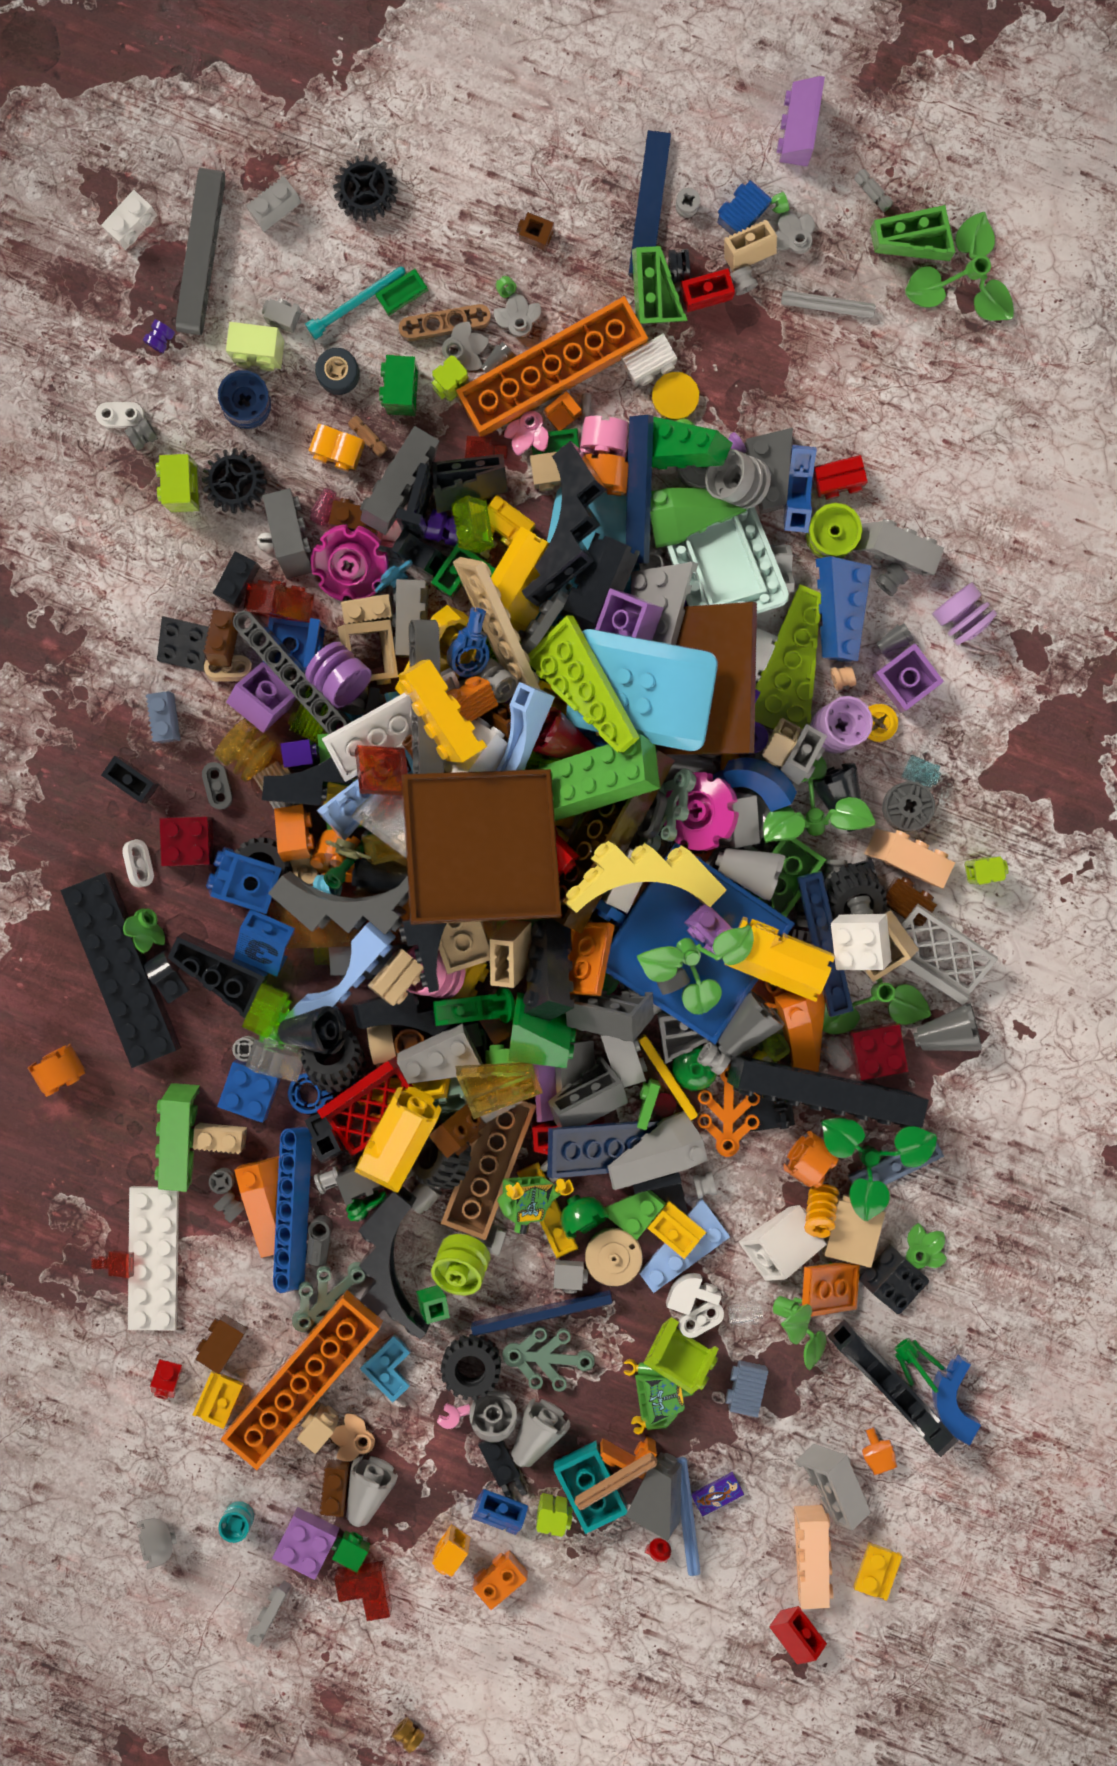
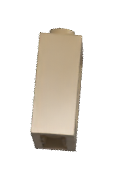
(387, 645)

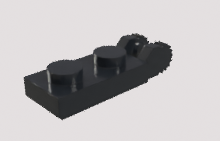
(502, 1466)

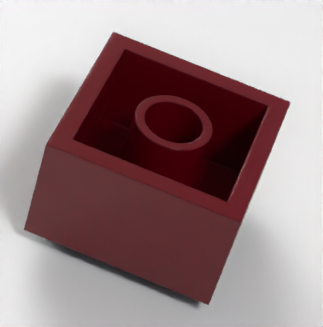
(186, 841)
(878, 1051)

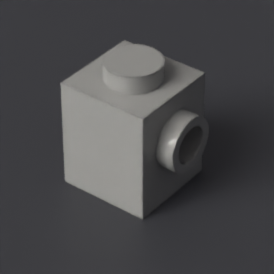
(569, 1275)

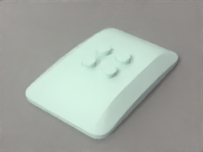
(732, 564)

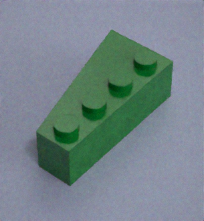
(687, 445)

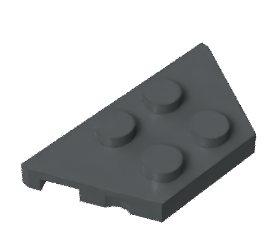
(549, 612)

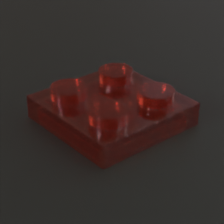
(380, 769)

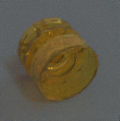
(250, 753)

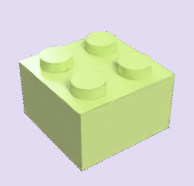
(255, 346)

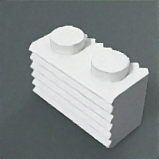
(649, 361)

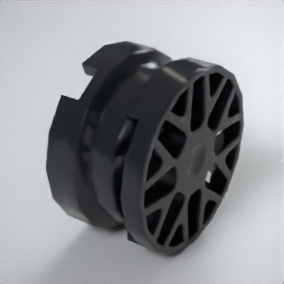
(675, 265)

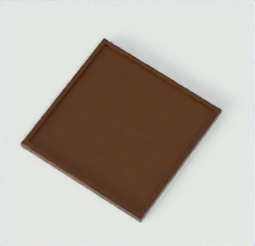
(731, 636)
(480, 846)

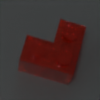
(279, 601)
(370, 1585)

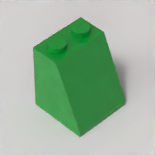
(540, 1040)

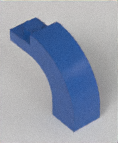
(798, 507)
(762, 778)
(959, 1423)

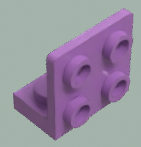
(706, 925)

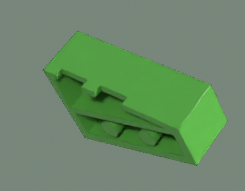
(915, 235)

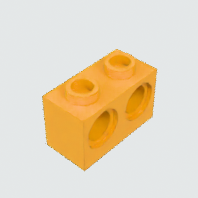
(451, 1551)

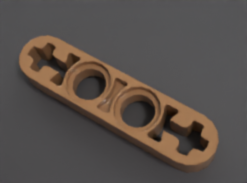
(444, 318)

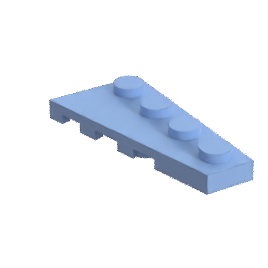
(340, 809)
(668, 1264)

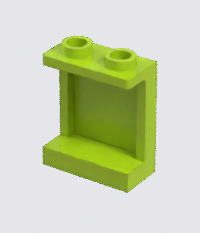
(680, 1358)

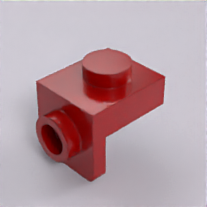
(165, 1379)

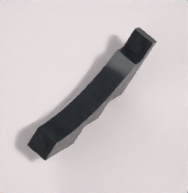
(566, 552)

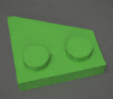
(648, 1095)
(635, 1212)

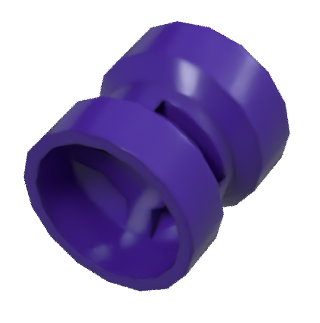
(157, 338)

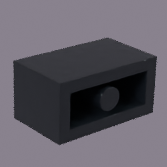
(234, 580)
(130, 779)

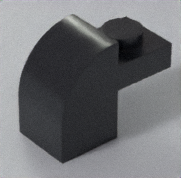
(422, 555)
(166, 976)
(325, 1140)

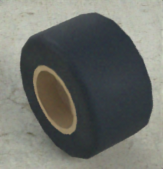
(332, 363)

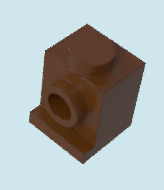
(534, 222)

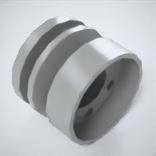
(740, 480)

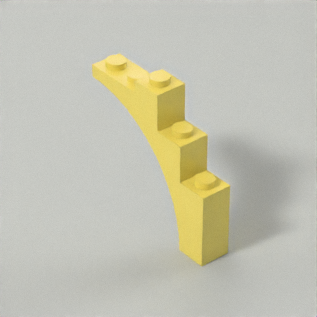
(645, 865)

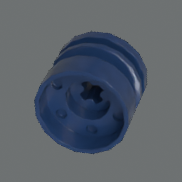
(247, 386)

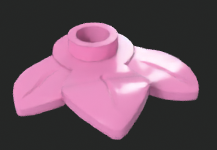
(525, 435)

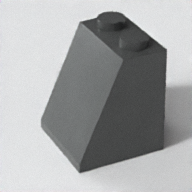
(659, 1498)

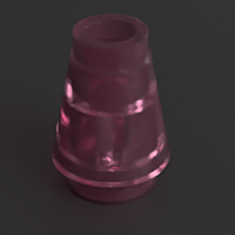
(322, 508)

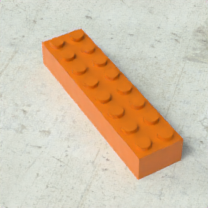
(551, 367)
(302, 1380)

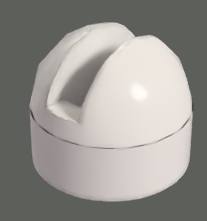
(265, 547)

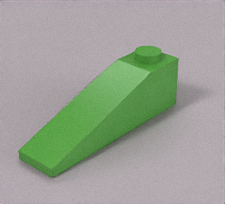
(685, 511)

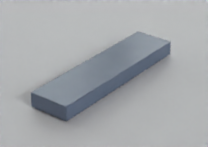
(891, 1168)

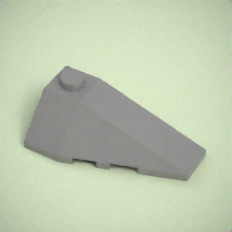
(664, 1151)

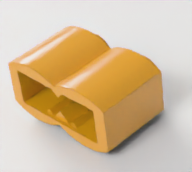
(336, 447)

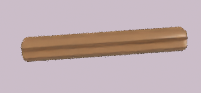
(615, 1481)

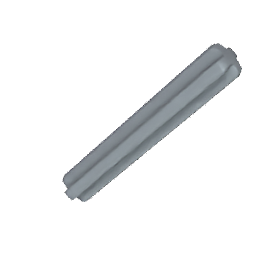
(828, 304)

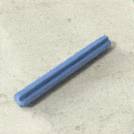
(688, 1523)

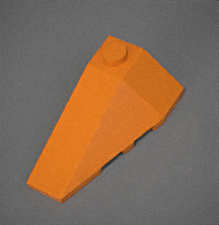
(802, 1028)
(258, 1192)

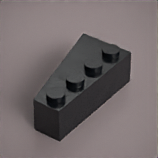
(218, 971)
(549, 971)

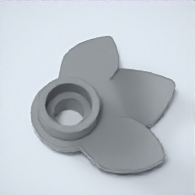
(793, 229)
(518, 312)
(468, 344)

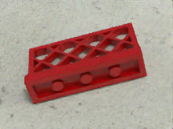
(356, 1093)

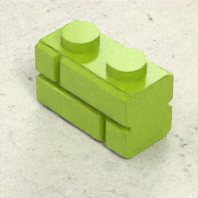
(449, 378)
(986, 870)
(553, 1515)

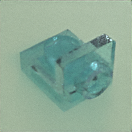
(921, 771)

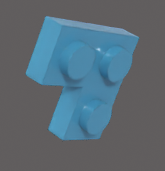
(382, 1371)

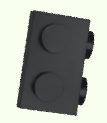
(666, 1188)
(893, 1280)

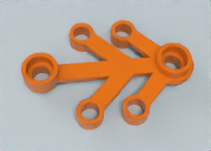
(728, 1117)

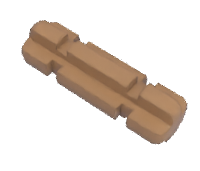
(368, 436)

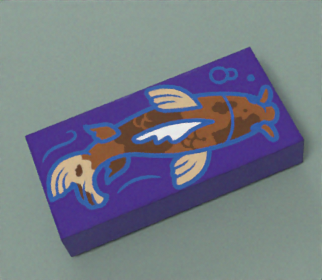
(717, 1494)

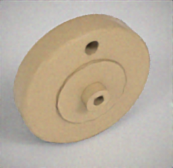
(613, 1257)

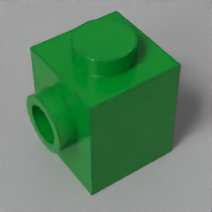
(433, 1304)
(350, 1550)

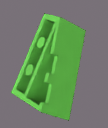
(653, 288)

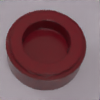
(664, 1104)

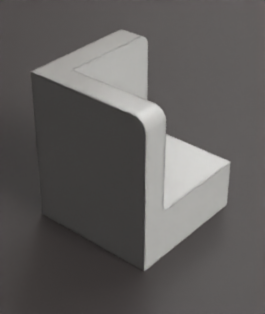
(494, 1239)

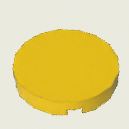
(675, 396)

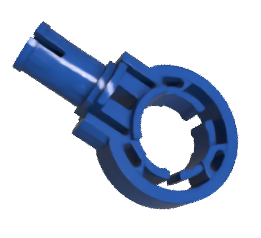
(470, 638)
(297, 1102)

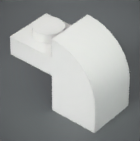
(687, 1289)

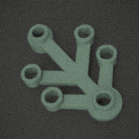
(681, 784)
(324, 1300)
(544, 1357)

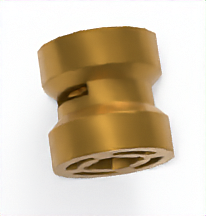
(408, 1735)

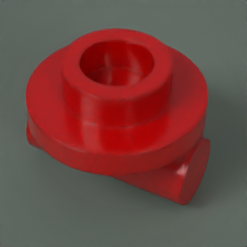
(658, 1550)

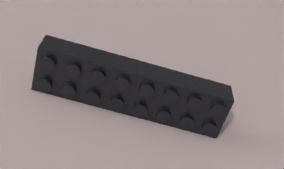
(120, 970)
(827, 1091)

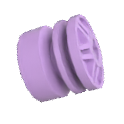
(964, 614)
(852, 719)

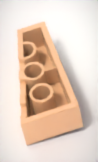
(813, 1556)

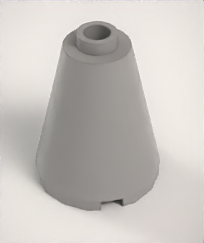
(752, 869)
(538, 1432)
(368, 1488)

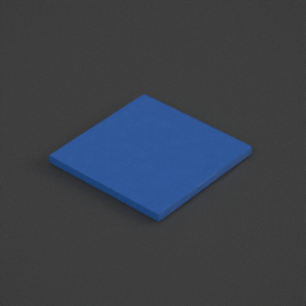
(659, 922)

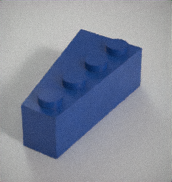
(842, 606)

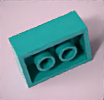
(582, 1471)

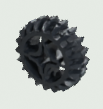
(375, 172)
(244, 479)

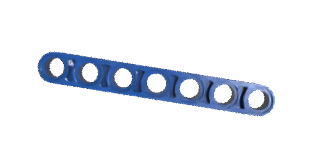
(292, 1209)

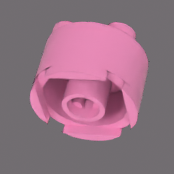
(605, 436)

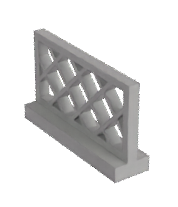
(932, 972)

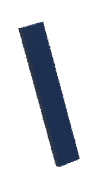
(651, 191)
(639, 485)
(819, 923)
(541, 1313)

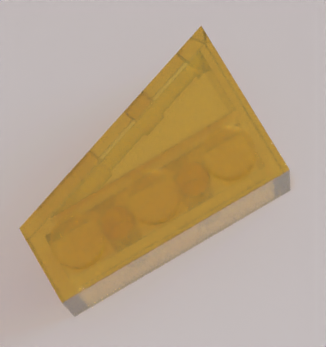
(497, 1085)

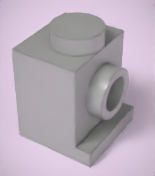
(281, 314)

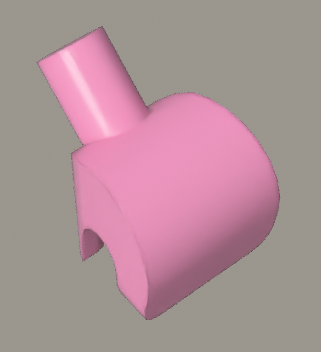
(454, 1415)

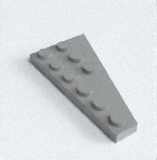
(668, 589)

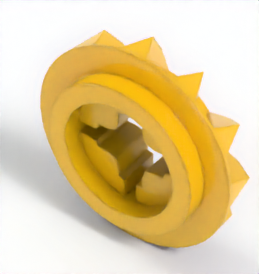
(890, 722)

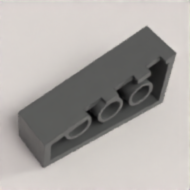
(398, 481)

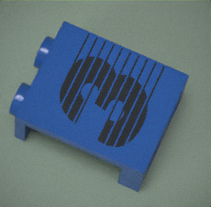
(263, 942)

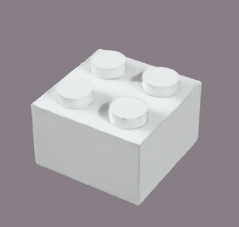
(861, 942)

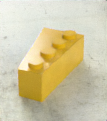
(440, 712)

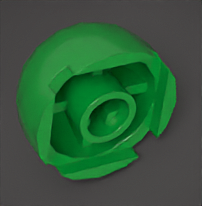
(690, 1073)
(582, 1215)

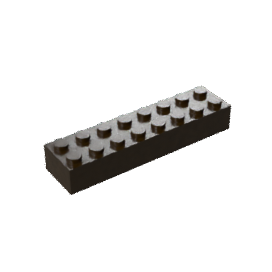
(610, 823)

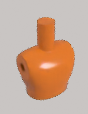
(879, 1454)

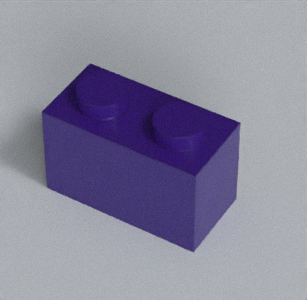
(300, 754)

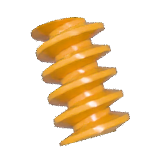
(821, 1210)

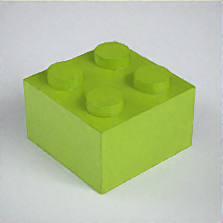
(178, 483)

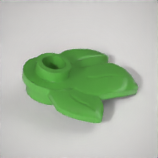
(144, 930)
(928, 1245)

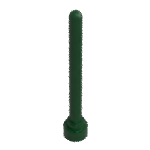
(336, 876)

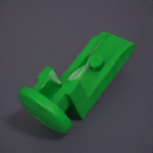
(476, 1008)

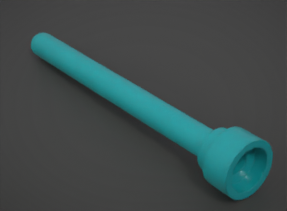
(317, 326)

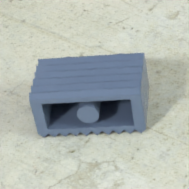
(163, 717)
(747, 1388)

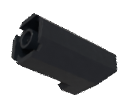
(610, 569)

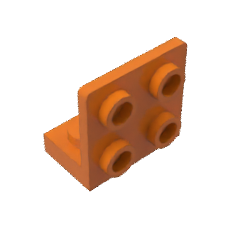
(615, 1455)

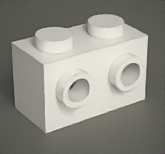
(129, 220)

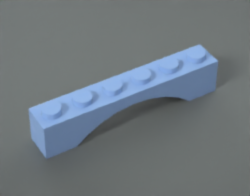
(528, 714)
(365, 948)

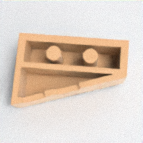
(910, 857)

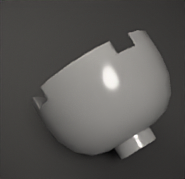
(493, 1417)
(155, 1541)

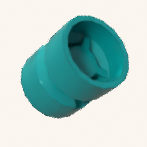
(236, 1522)

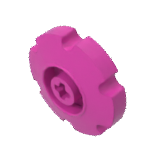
(351, 546)
(717, 815)

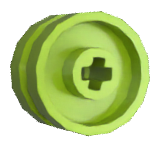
(847, 528)
(460, 1264)

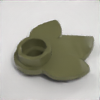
(346, 849)

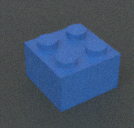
(248, 1092)

